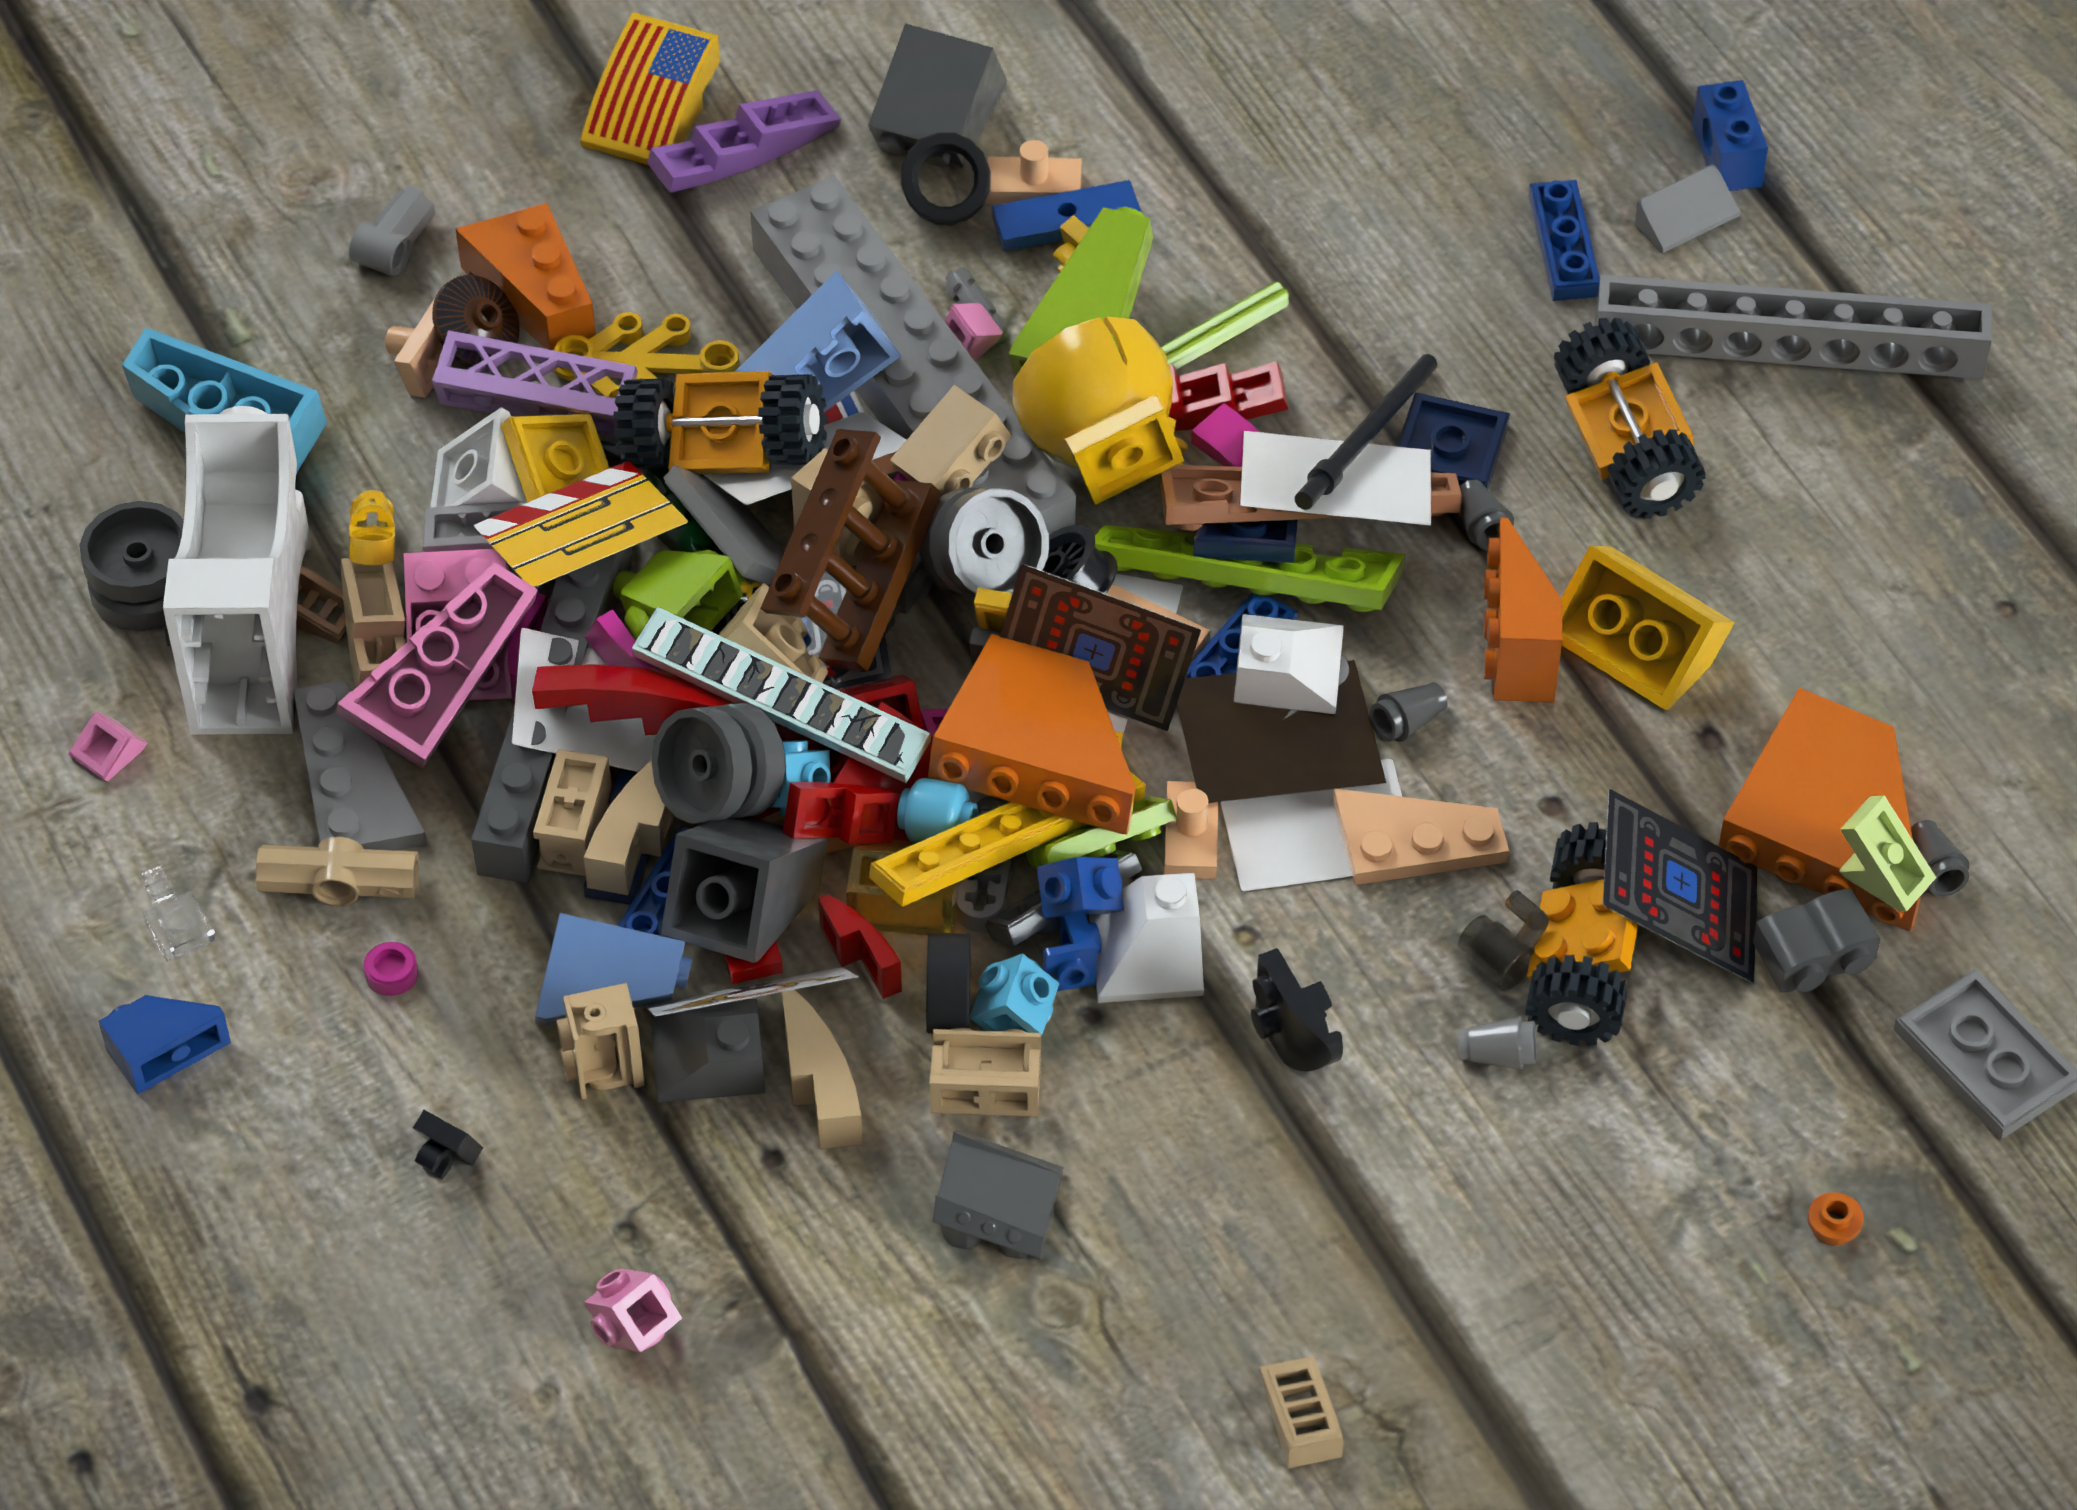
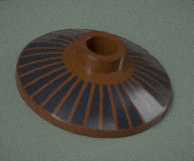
(460, 308)

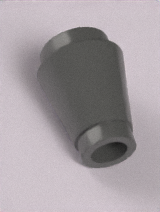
(1481, 513)
(1407, 710)
(1942, 857)

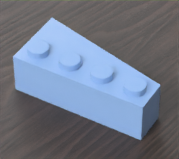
(831, 339)

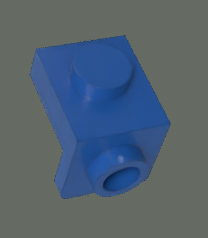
(1080, 887)
(1075, 959)

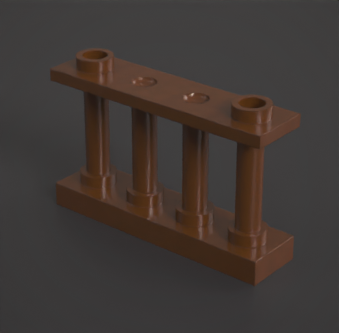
(883, 565)

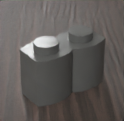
(1816, 941)

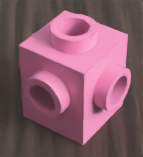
(631, 1310)

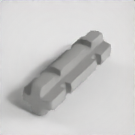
(962, 288)

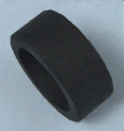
(946, 142)
(948, 981)

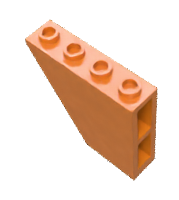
(1036, 736)
(1804, 791)

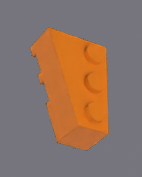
(534, 269)

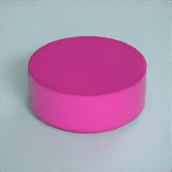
(390, 968)

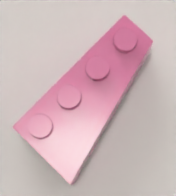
(430, 679)

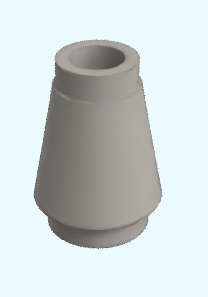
(1500, 1043)

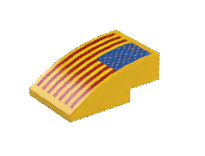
(650, 88)

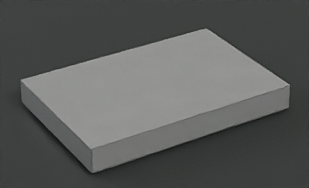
(728, 524)
(1988, 1053)

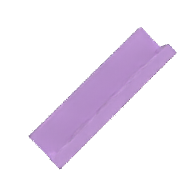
(520, 396)

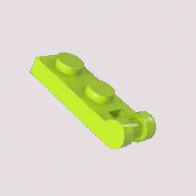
(1097, 842)

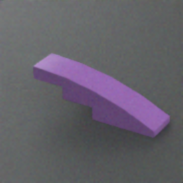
(755, 136)

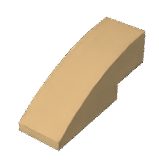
(371, 615)
(631, 826)
(820, 1074)

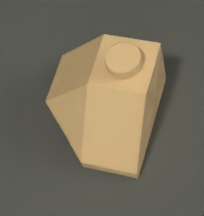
(774, 636)

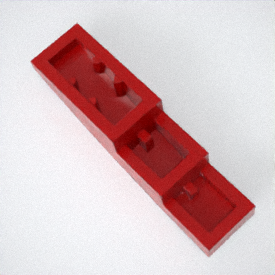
(1247, 392)
(620, 693)

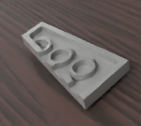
(350, 777)

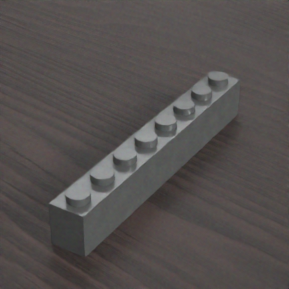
(505, 826)

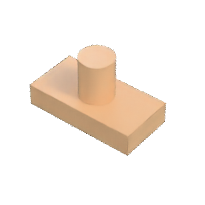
(1032, 174)
(416, 353)
(1194, 835)

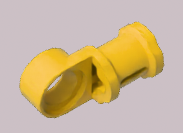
(372, 542)

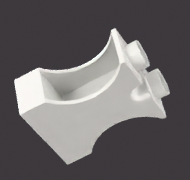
(238, 574)

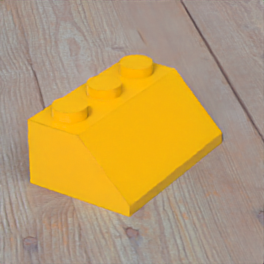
(1639, 626)

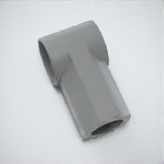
(389, 239)

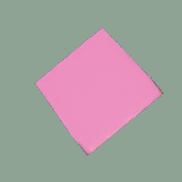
(973, 328)
(106, 746)

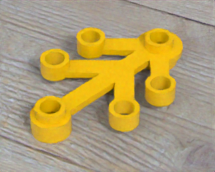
(714, 357)

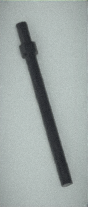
(1329, 472)

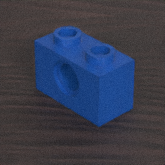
(1730, 134)

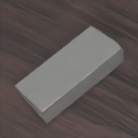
(1686, 209)

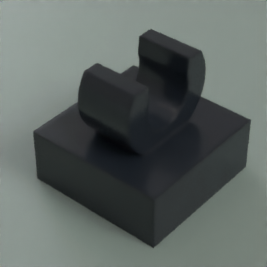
(443, 1144)

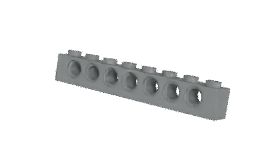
(1801, 326)

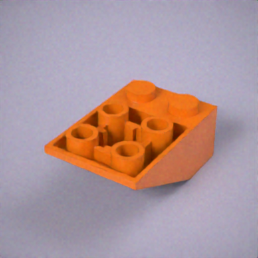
(1523, 623)

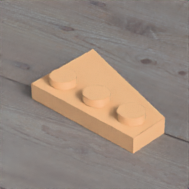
(1415, 837)

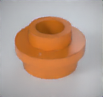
(1831, 1230)

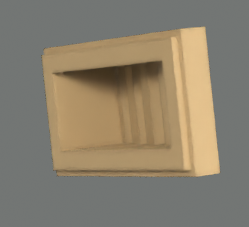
(1309, 1446)

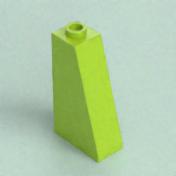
(1094, 282)

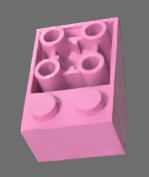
(434, 581)

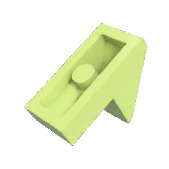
(1884, 855)

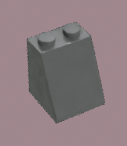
(935, 88)
(739, 885)

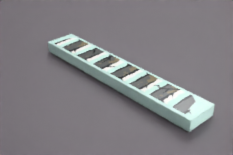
(782, 694)

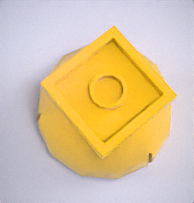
(1095, 408)

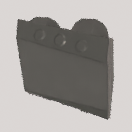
(996, 1197)

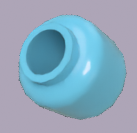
(933, 808)

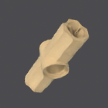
(337, 871)

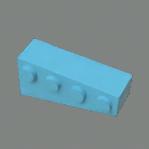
(189, 380)

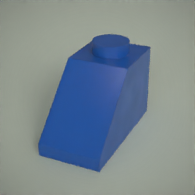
(161, 1037)

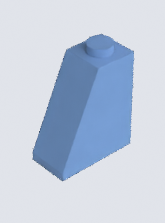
(602, 955)

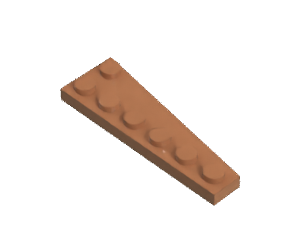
(1213, 495)

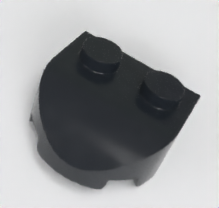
(1293, 1016)

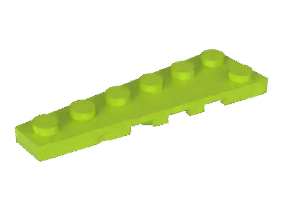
(1356, 578)

